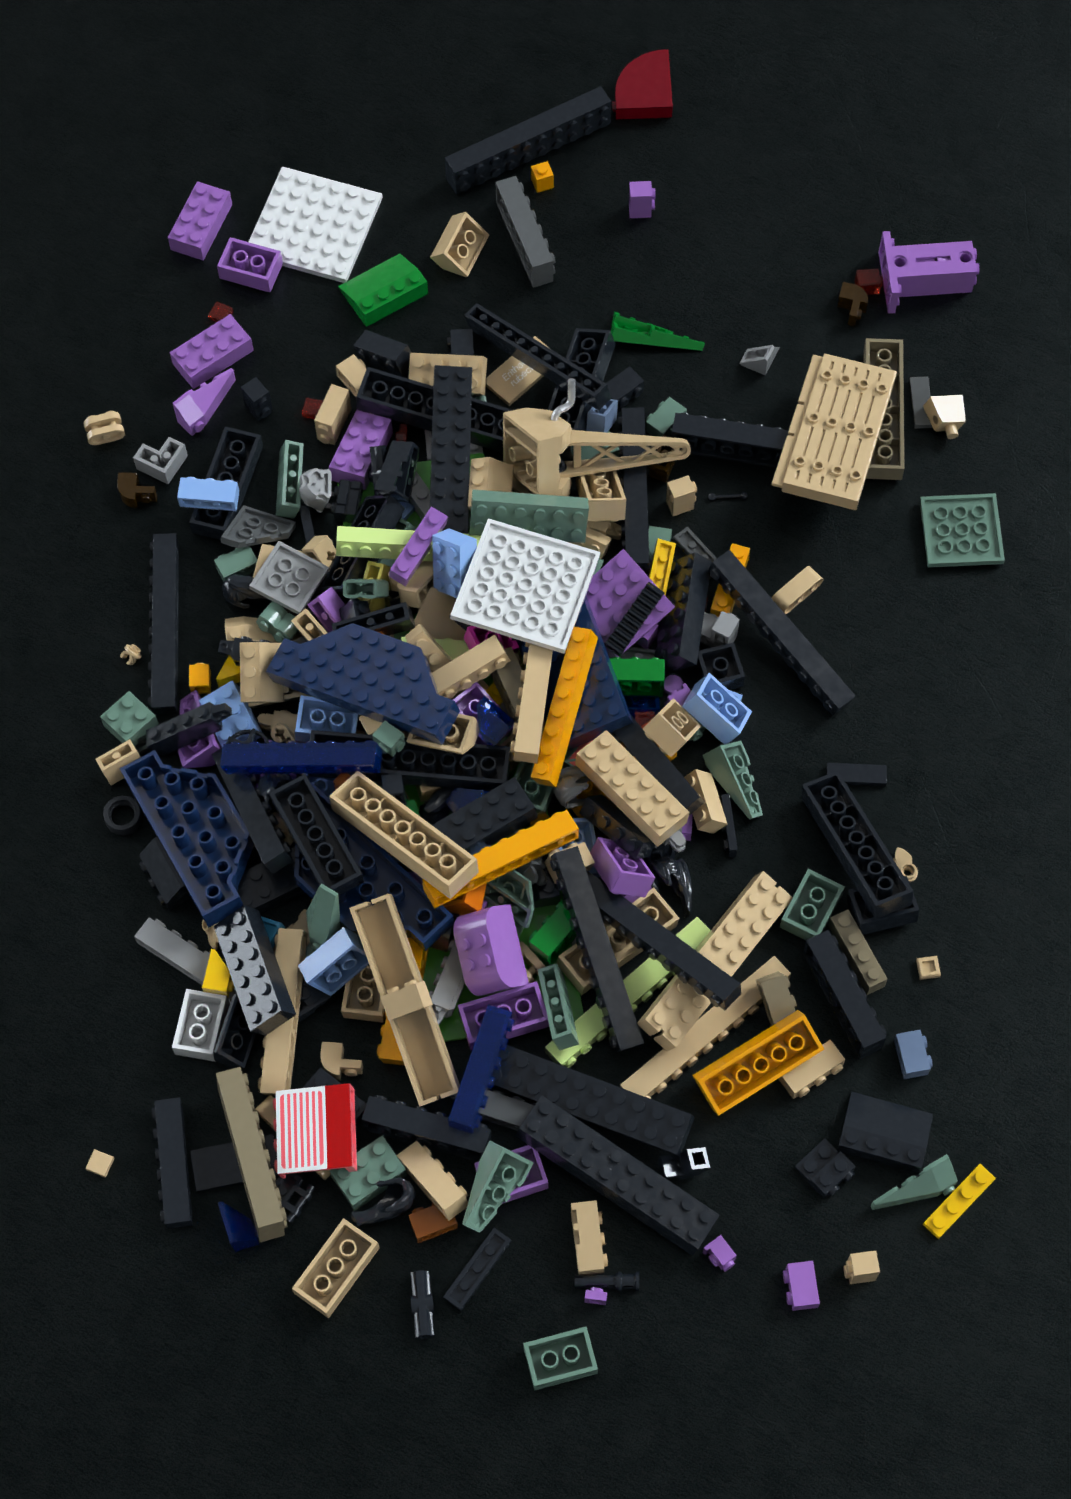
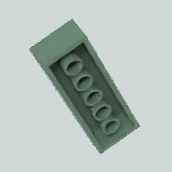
(548, 515)

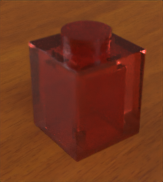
(869, 280)

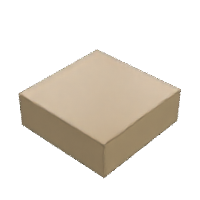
(928, 967)
(99, 1163)

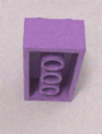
(200, 220)
(211, 351)
(353, 454)
(523, 1002)

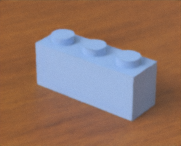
(208, 494)

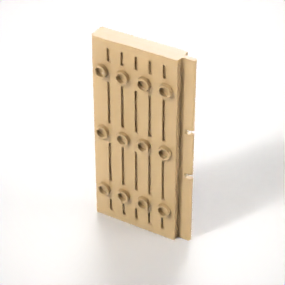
(834, 430)

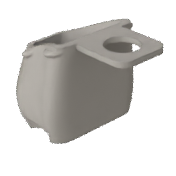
(316, 488)

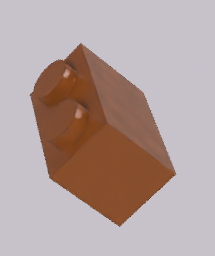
(430, 1223)

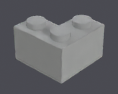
(161, 463)
(719, 630)

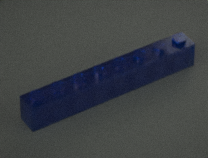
(301, 757)

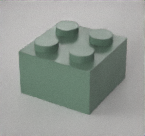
(128, 719)

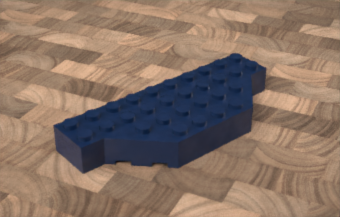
(369, 677)
(196, 829)
(381, 877)

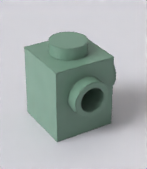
(389, 738)

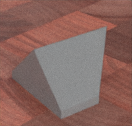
(759, 358)

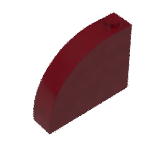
(644, 88)

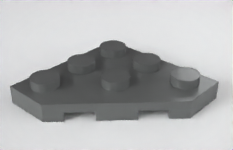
(256, 527)

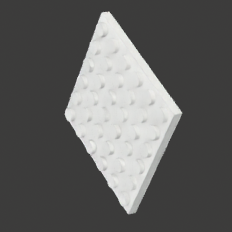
(316, 223)
(525, 586)

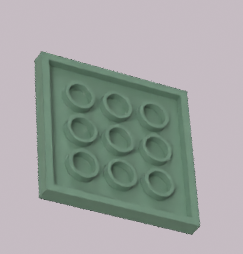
(961, 530)

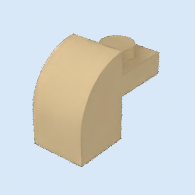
(333, 1061)

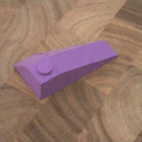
(197, 407)

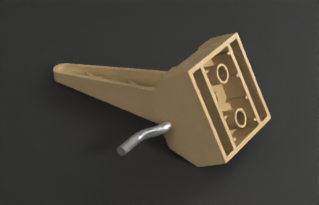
(539, 436)

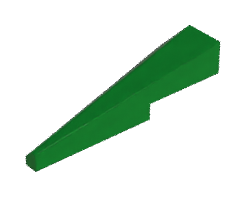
(637, 332)

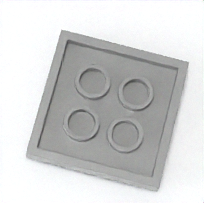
(289, 578)

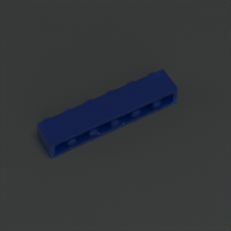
(480, 1069)

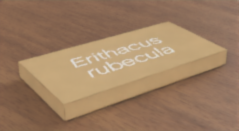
(512, 379)

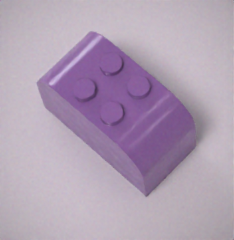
(490, 951)

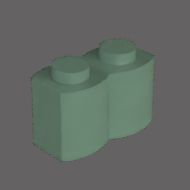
(365, 588)
(277, 622)

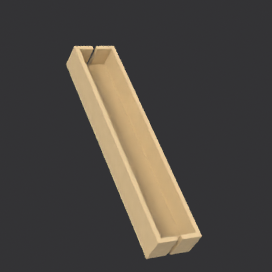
(726, 947)
(415, 1033)

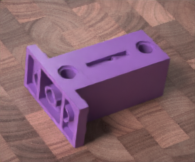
(926, 269)

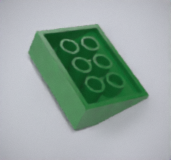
(384, 289)

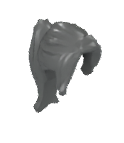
(570, 784)

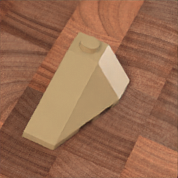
(248, 627)

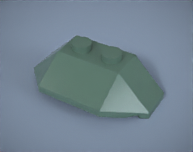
(514, 890)

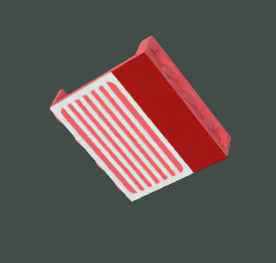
(315, 1129)

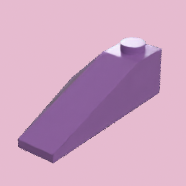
(199, 752)

